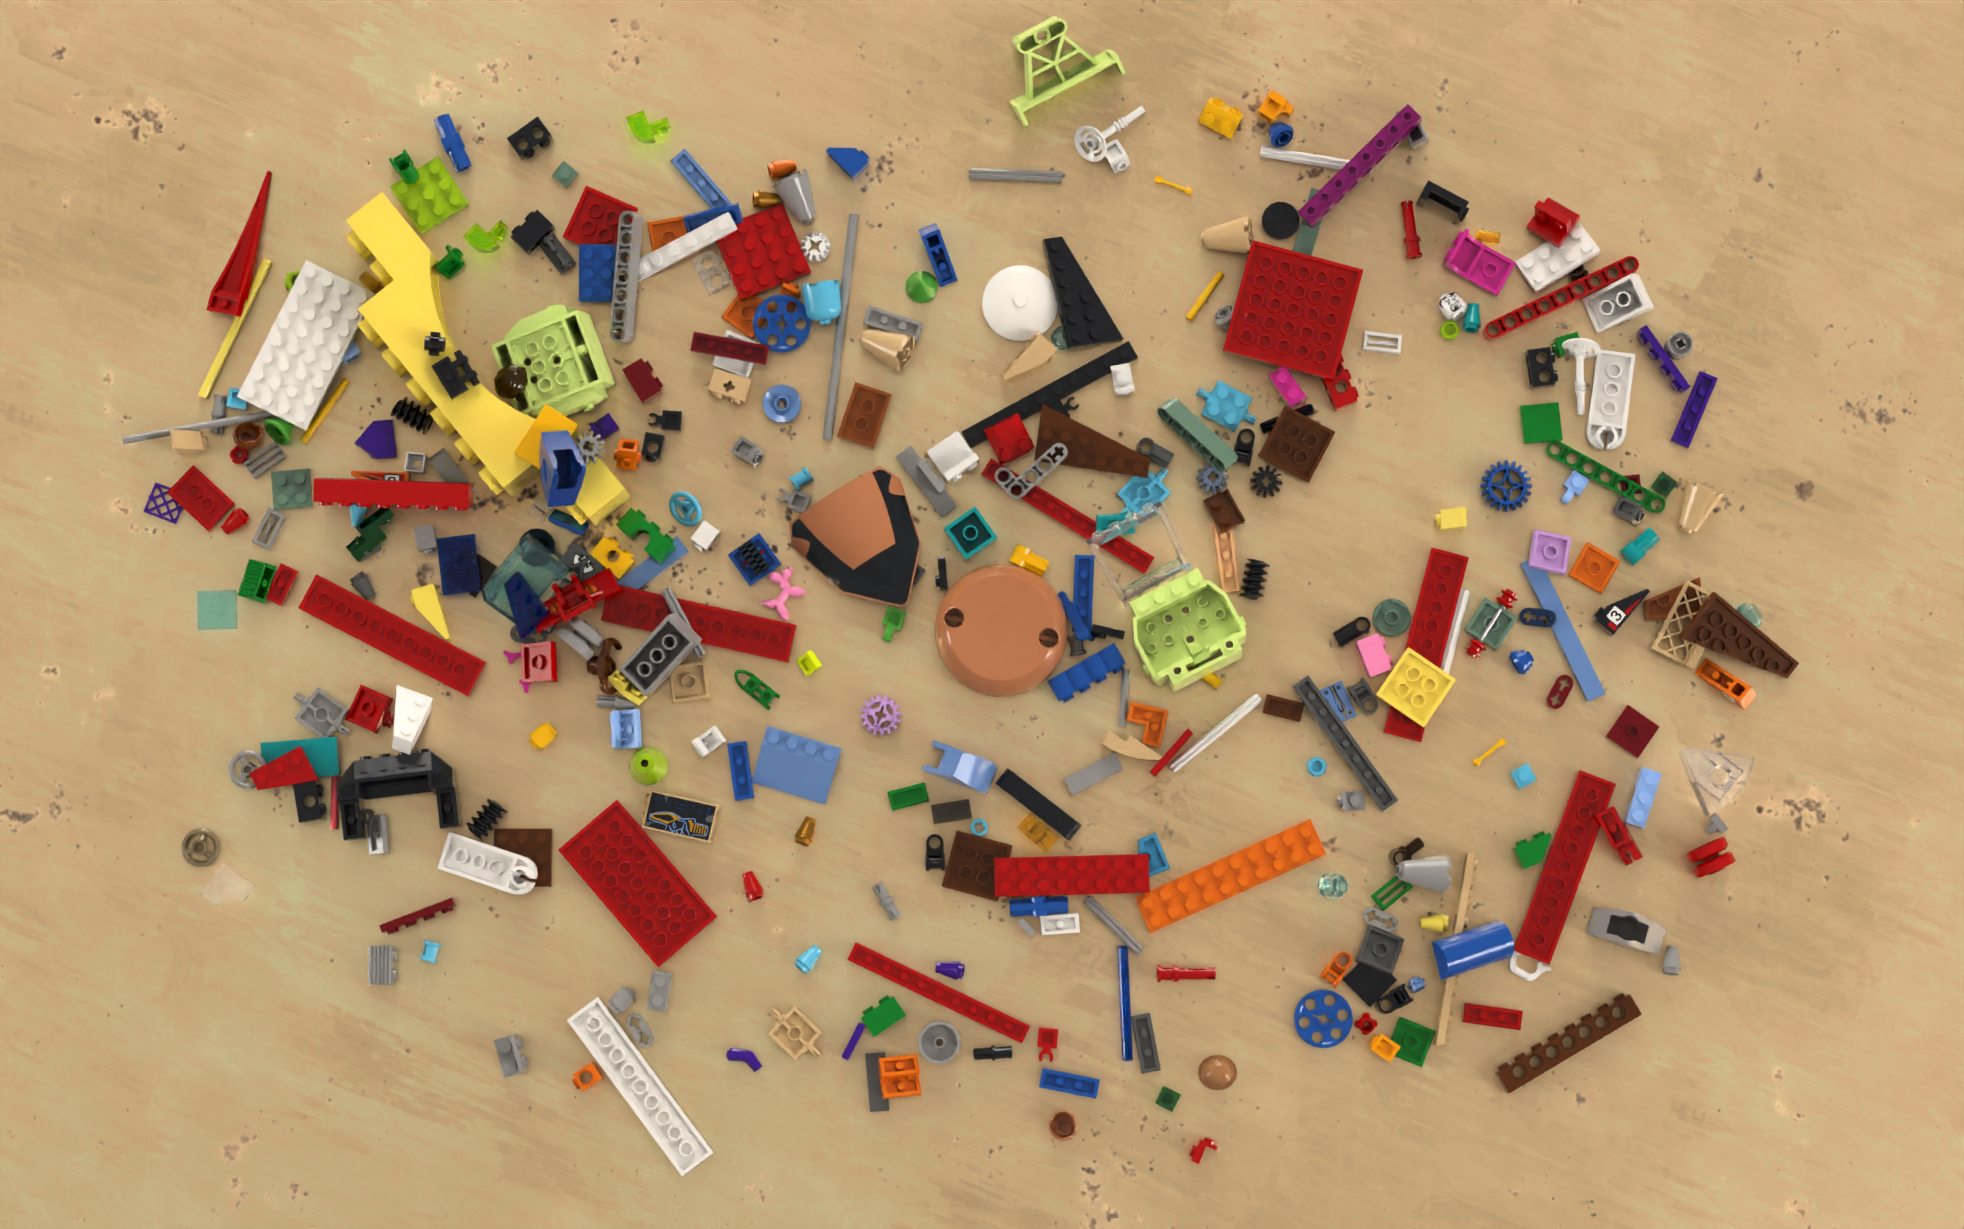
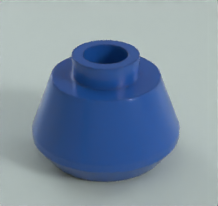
(1280, 134)
(1521, 661)

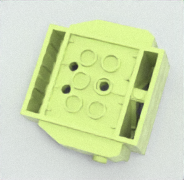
(565, 386)
(1209, 622)

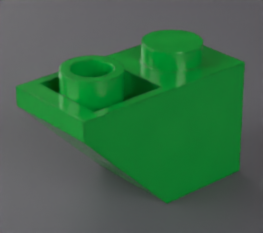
(1533, 851)

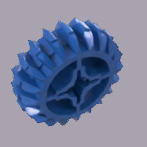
(1506, 494)

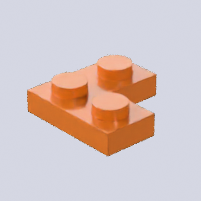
(1152, 718)

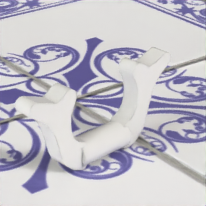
(1523, 974)

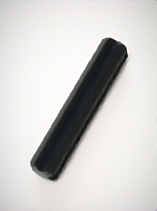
(1268, 425)

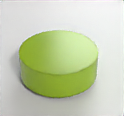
(1449, 330)

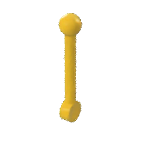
(1158, 179)
(1501, 742)

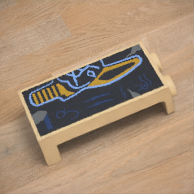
(679, 816)

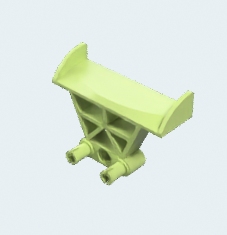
(1027, 42)

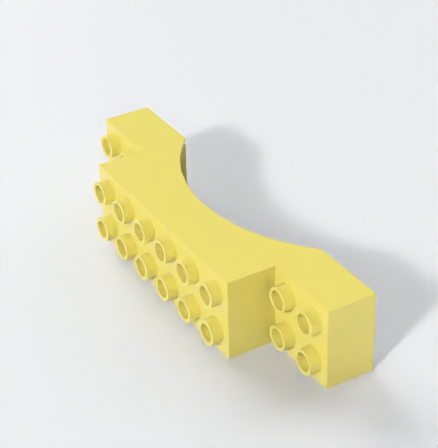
(413, 309)

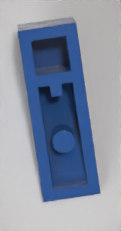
(937, 254)

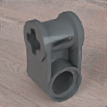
(1363, 695)

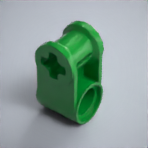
(405, 167)

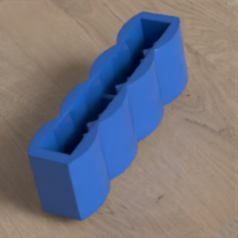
(1086, 672)

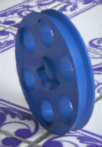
(774, 317)
(1331, 1014)

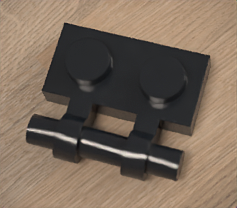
(451, 379)

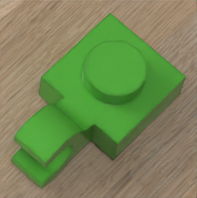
(893, 620)

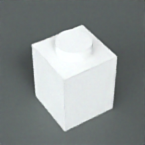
(705, 536)

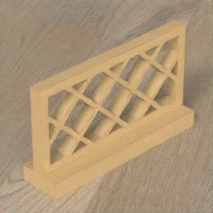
(1695, 651)

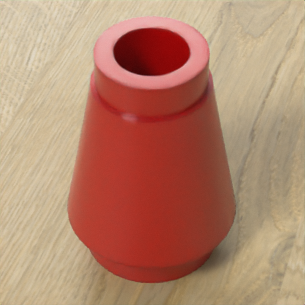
(236, 520)
(752, 887)

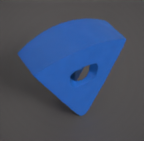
(560, 468)

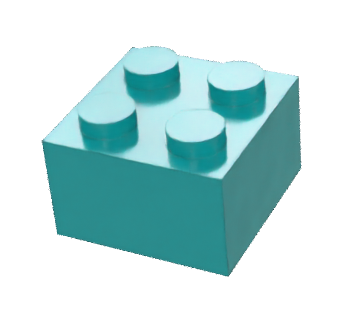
(970, 533)

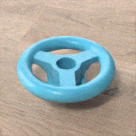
(687, 507)

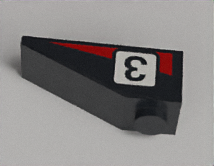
(1615, 614)

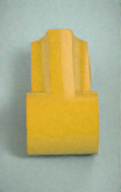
(1026, 559)

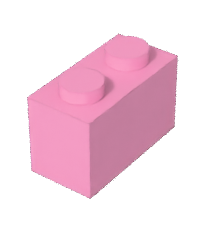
(1373, 655)

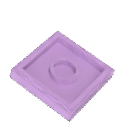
(1549, 552)

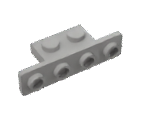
(926, 480)

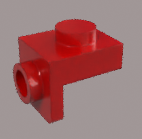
(1197, 1151)

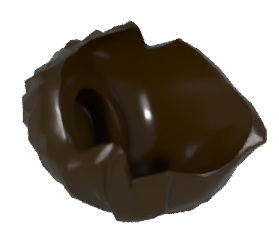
(510, 381)

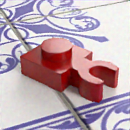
(1047, 1039)

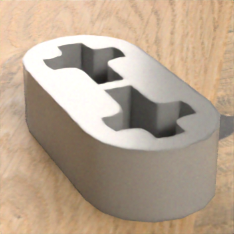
(1382, 915)
(636, 1033)

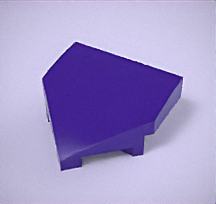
(378, 440)

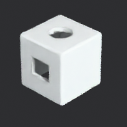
(410, 458)

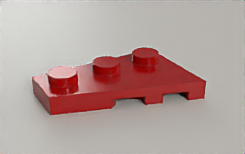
(285, 770)

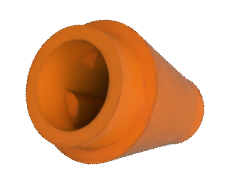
(779, 169)

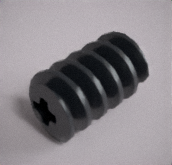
(412, 415)
(1254, 579)
(486, 818)

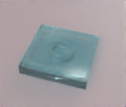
(217, 610)

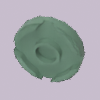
(1391, 618)

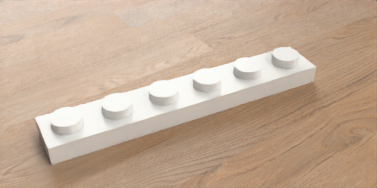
(686, 245)

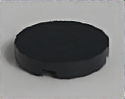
(1280, 220)

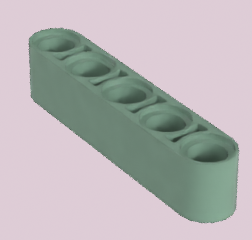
(1197, 434)

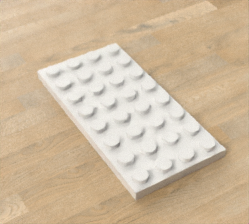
(305, 345)

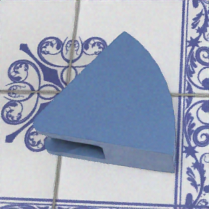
(963, 768)

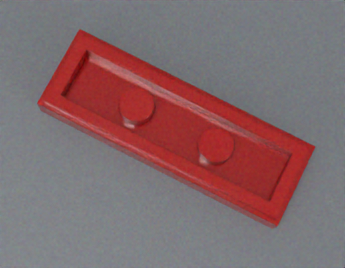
(1171, 752)
(1492, 1016)

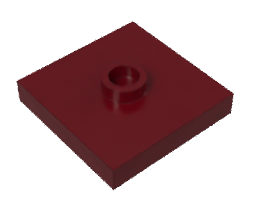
(1632, 731)

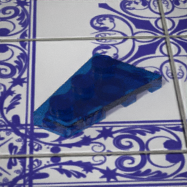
(525, 604)

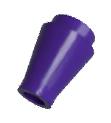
(951, 969)

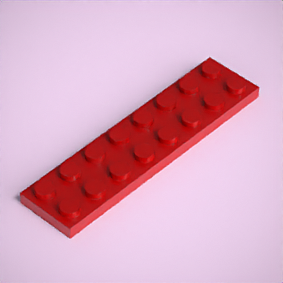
(1071, 875)

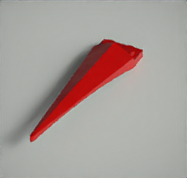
(235, 280)

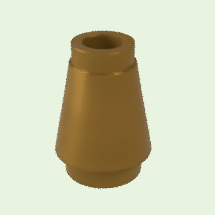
(765, 199)
(805, 833)

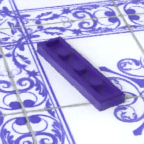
(1693, 409)

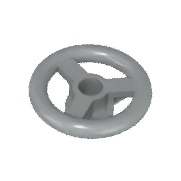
(241, 756)

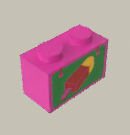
(1286, 387)

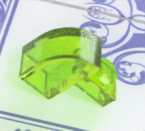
(643, 130)
(484, 241)

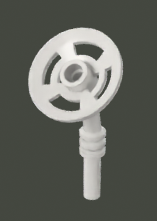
(1095, 140)
(1582, 346)

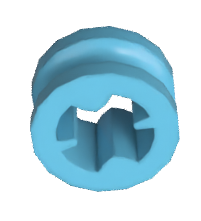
(973, 829)

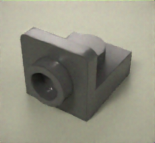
(1629, 510)

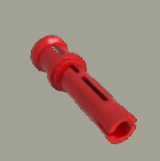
(1412, 239)
(1179, 973)

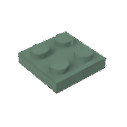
(292, 489)

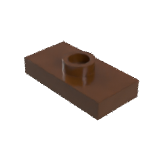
(1283, 708)

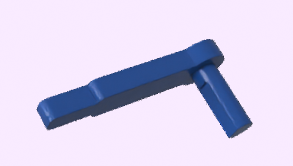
(1082, 632)

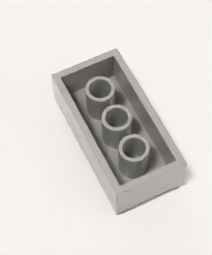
(660, 654)

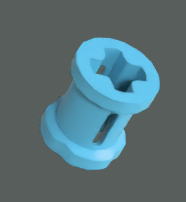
(801, 478)
(429, 951)

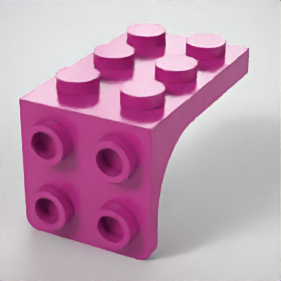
(1478, 263)

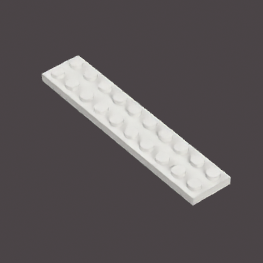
(640, 1086)

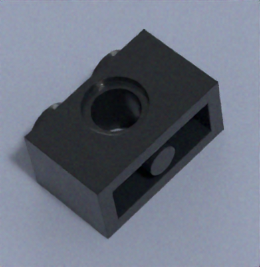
(302, 792)

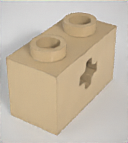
(740, 384)

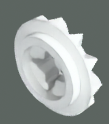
(813, 255)

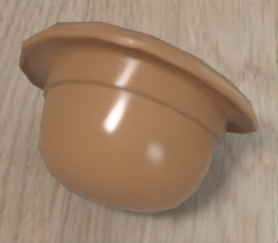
(1217, 1072)

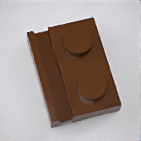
(1223, 511)

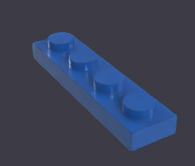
(1084, 588)

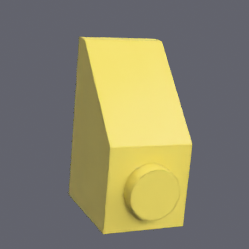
(1452, 519)

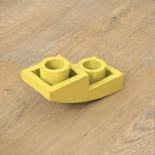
(626, 687)

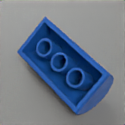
(1473, 949)

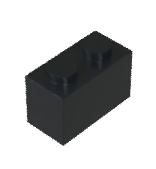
(532, 231)

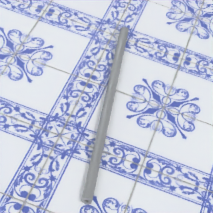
(198, 426)

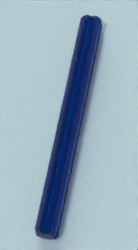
(1125, 1009)

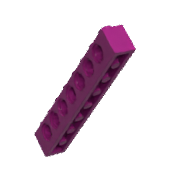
(1360, 165)

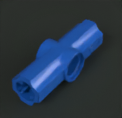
(452, 142)
(1038, 906)

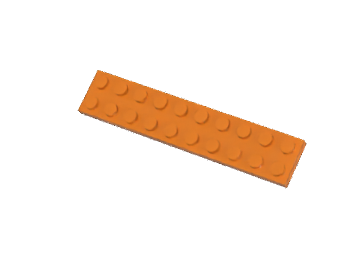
(1230, 876)

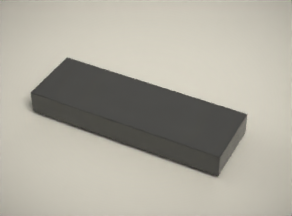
(1145, 1043)
(874, 1088)

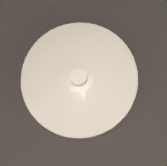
(1019, 303)

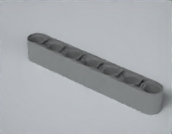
(629, 286)

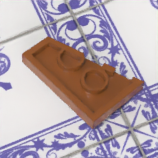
(1660, 605)

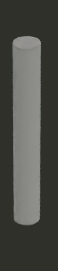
(1124, 698)

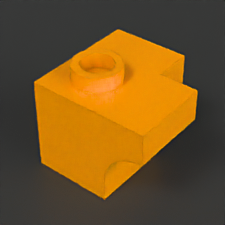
(1274, 107)

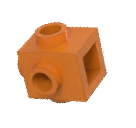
(627, 454)

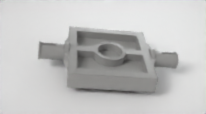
(321, 713)

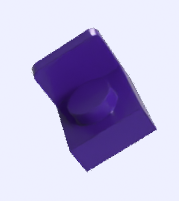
(604, 426)

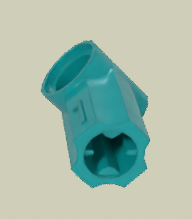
(1636, 549)

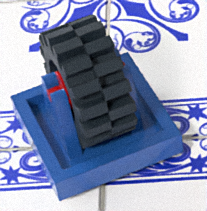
(754, 559)

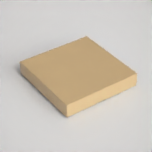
(690, 682)

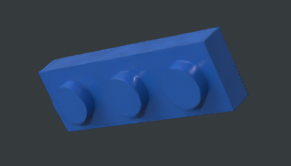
(697, 219)
(740, 771)
(1069, 1083)

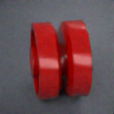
(1710, 857)

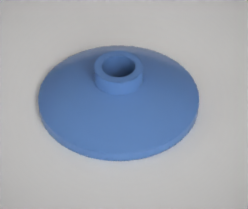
(777, 394)

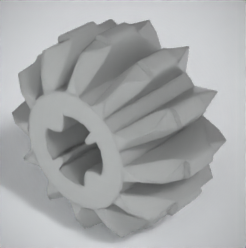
(593, 442)

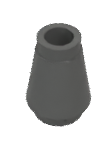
(363, 585)

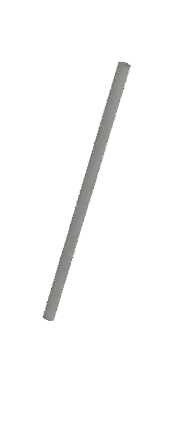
(840, 327)

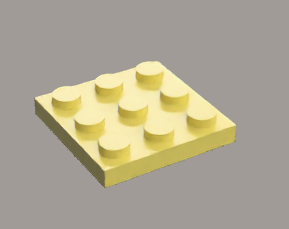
(1415, 687)

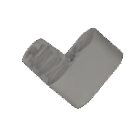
(1034, 468)

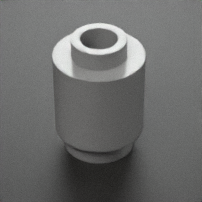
(621, 1000)

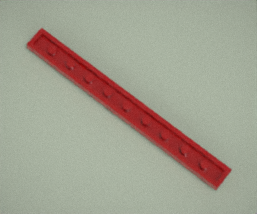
(1072, 519)
(938, 992)

